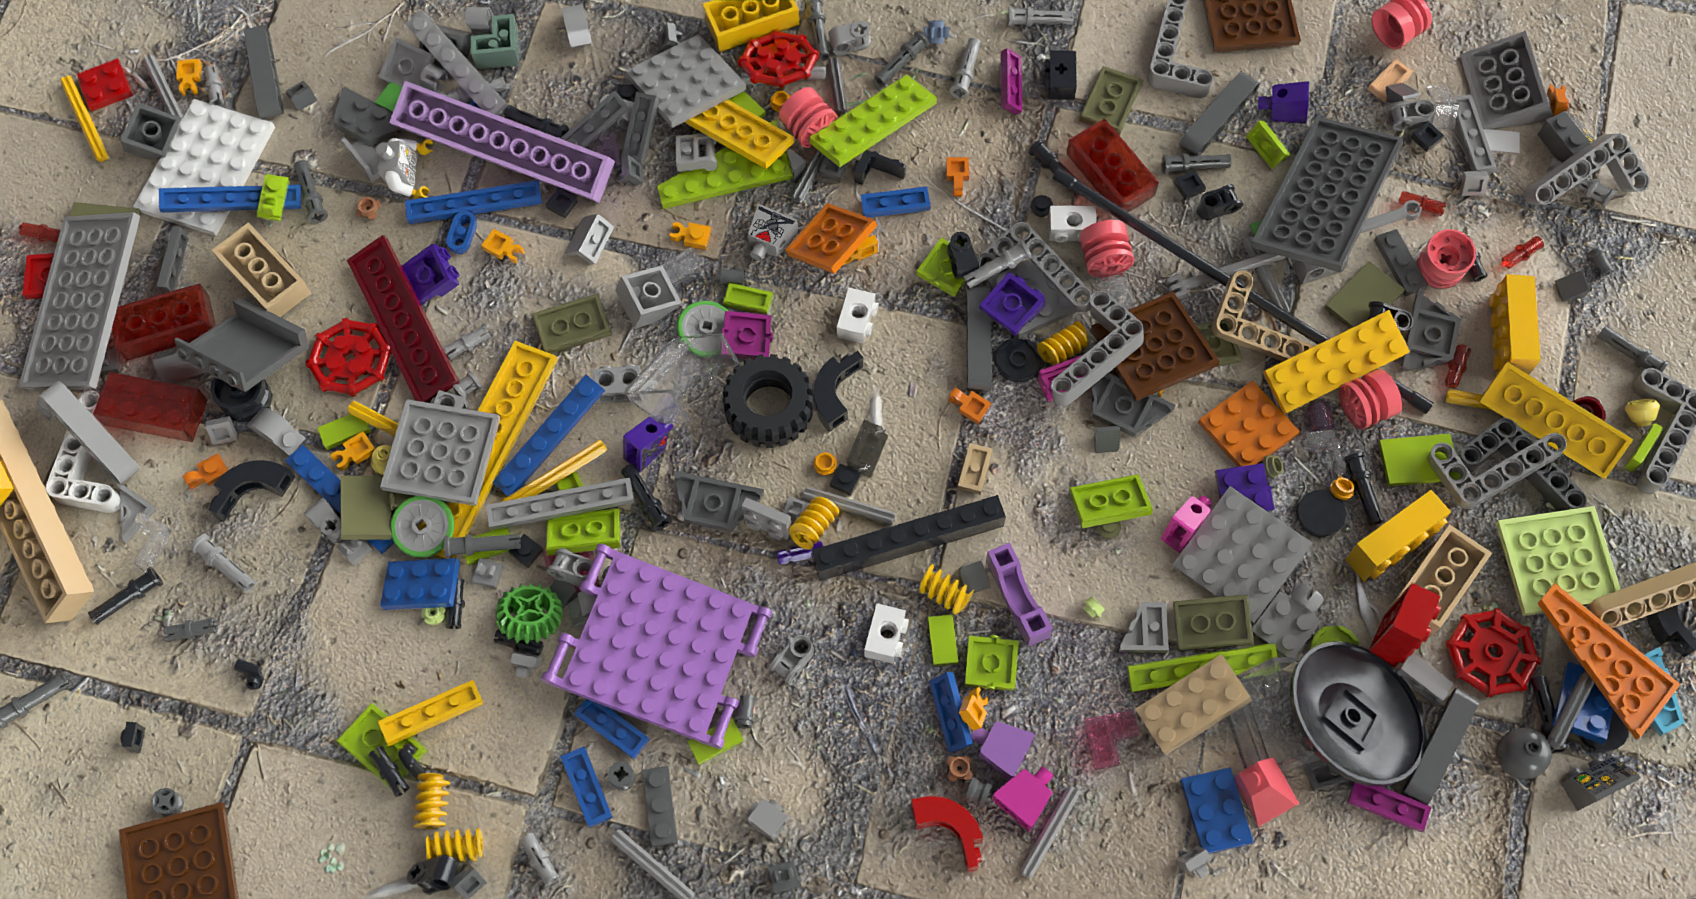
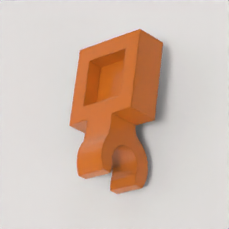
(1558, 99)
(957, 171)
(972, 406)
(209, 471)

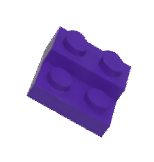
(431, 273)
(1013, 303)
(1248, 481)

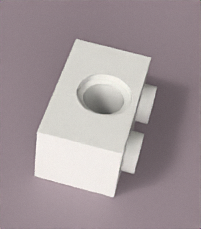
(1061, 216)
(857, 303)
(886, 619)

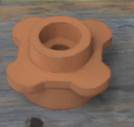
(368, 202)
(954, 762)

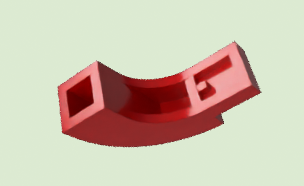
(946, 813)

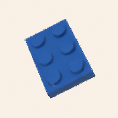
(420, 584)
(1596, 712)
(1216, 811)

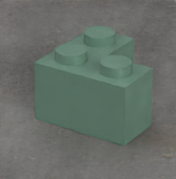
(498, 48)

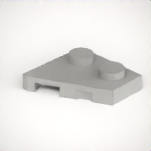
(1148, 630)

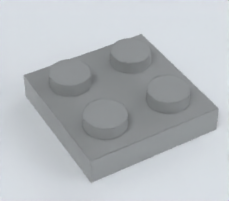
(767, 519)

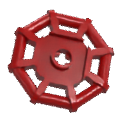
(767, 59)
(346, 345)
(1480, 657)

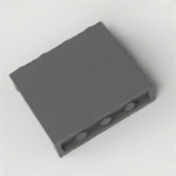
(245, 346)

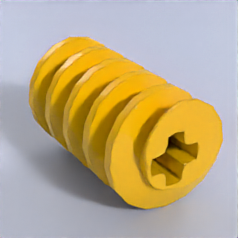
(1063, 344)
(813, 522)
(944, 590)
(430, 799)
(456, 846)

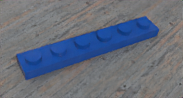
(220, 198)
(475, 201)
(549, 435)
(325, 484)

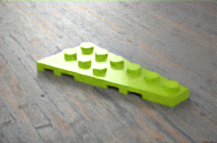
(732, 175)

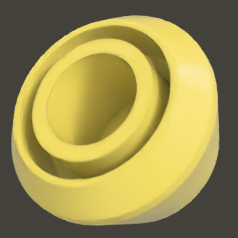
(1642, 411)
(380, 458)

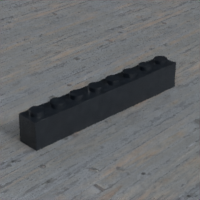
(908, 538)

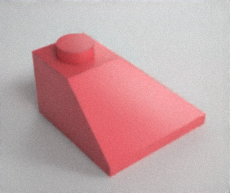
(1265, 790)

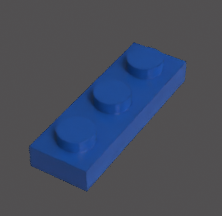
(895, 202)
(948, 706)
(612, 727)
(586, 787)

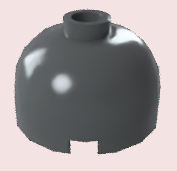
(1524, 753)

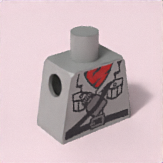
(770, 232)

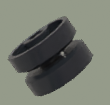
(238, 404)

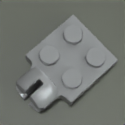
(412, 65)
(1289, 620)

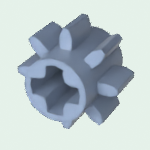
(936, 31)

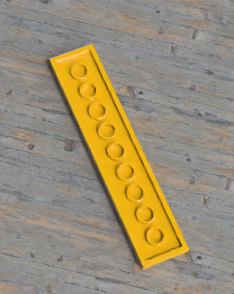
(512, 398)

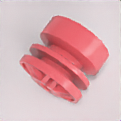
(1400, 21)
(805, 115)
(1106, 248)
(1446, 258)
(1370, 399)

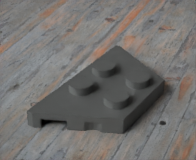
(363, 119)
(1432, 335)
(1116, 406)
(713, 501)

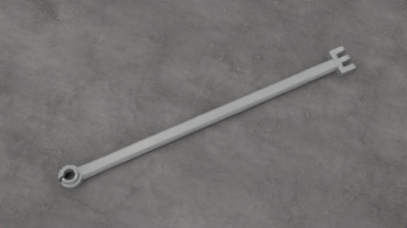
(1181, 286)

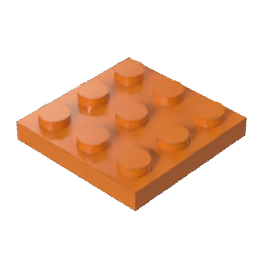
(831, 238)
(1248, 426)

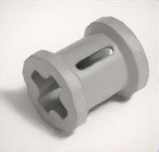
(467, 385)

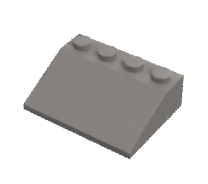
(1506, 83)

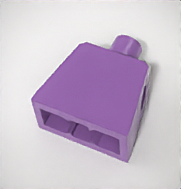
(1003, 747)

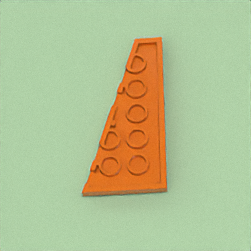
(1621, 672)

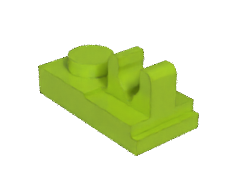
(1267, 144)
(273, 197)

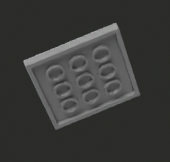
(686, 80)
(440, 452)
(1242, 552)

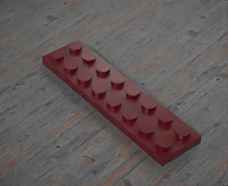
(402, 320)

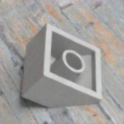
(647, 296)

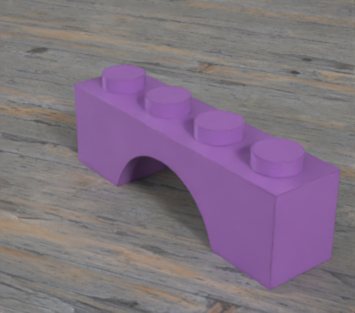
(1026, 612)

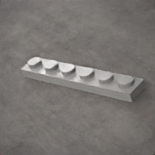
(456, 63)
(559, 504)

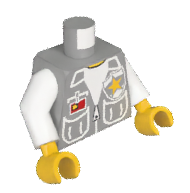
(398, 165)

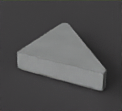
(129, 508)

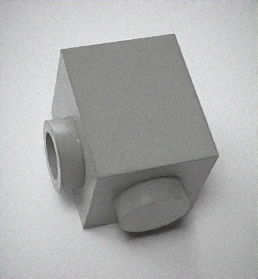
(767, 818)

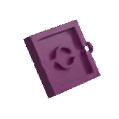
(748, 334)

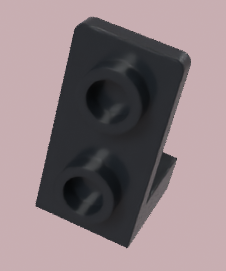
(877, 161)

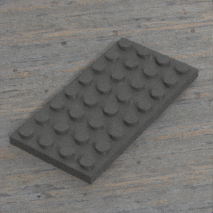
(1327, 194)

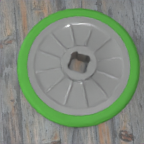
(699, 315)
(413, 513)

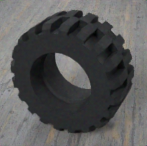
(768, 373)

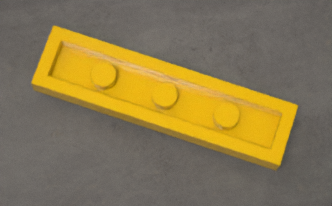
(430, 712)

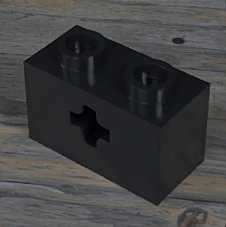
(1061, 75)

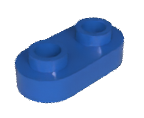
(461, 234)

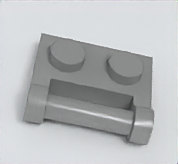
(688, 152)

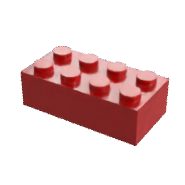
(1405, 625)

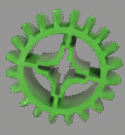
(528, 606)

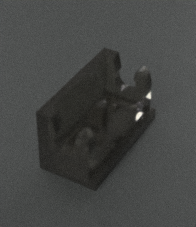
(867, 448)

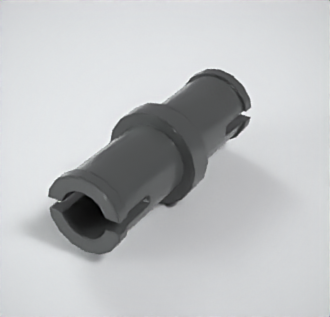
(190, 629)

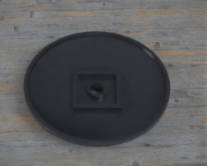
(1388, 722)

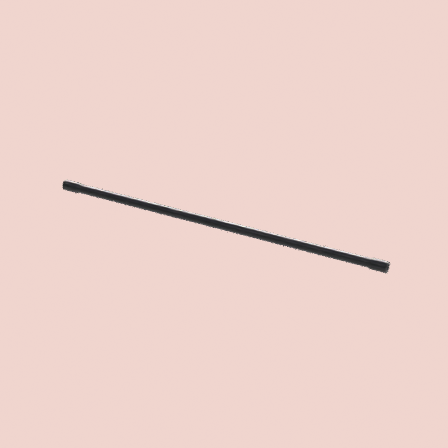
(1071, 183)

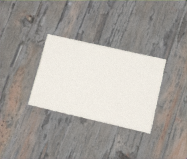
(1503, 140)

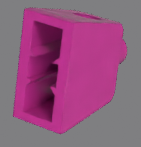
(1188, 517)
(1025, 796)

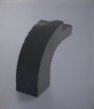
(827, 405)
(245, 478)
(1669, 625)

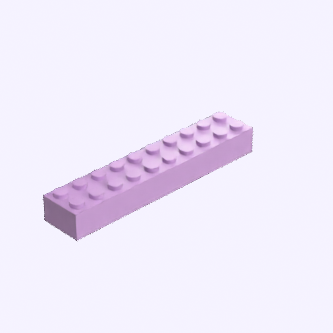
(502, 142)

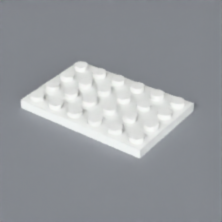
(208, 151)

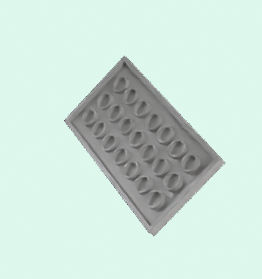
(80, 301)

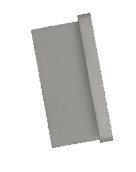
(364, 157)
(590, 238)
(1425, 679)

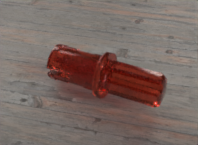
(1427, 204)
(41, 232)
(1522, 252)
(1457, 366)

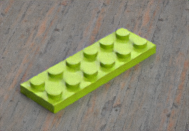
(873, 120)

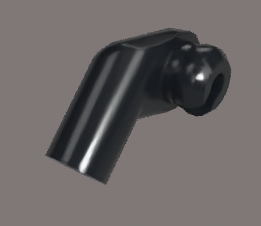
(253, 673)
(410, 763)

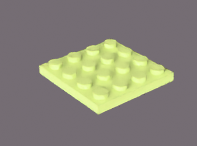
(1561, 550)

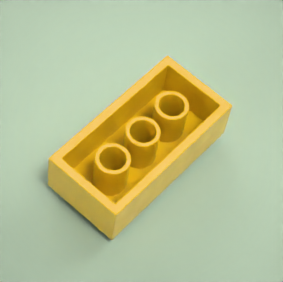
(739, 20)
(1515, 323)
(1398, 536)

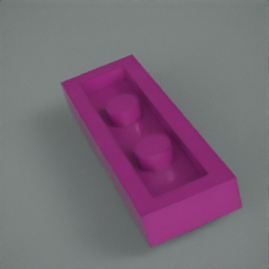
(1011, 81)
(1390, 805)

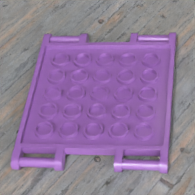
(657, 647)

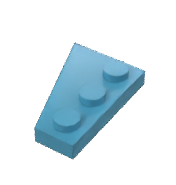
(1670, 715)

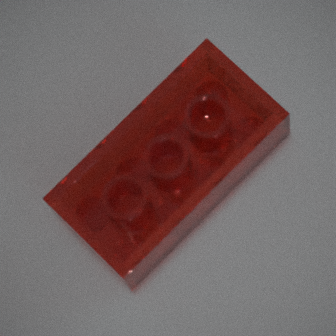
(1112, 166)
(156, 321)
(150, 407)

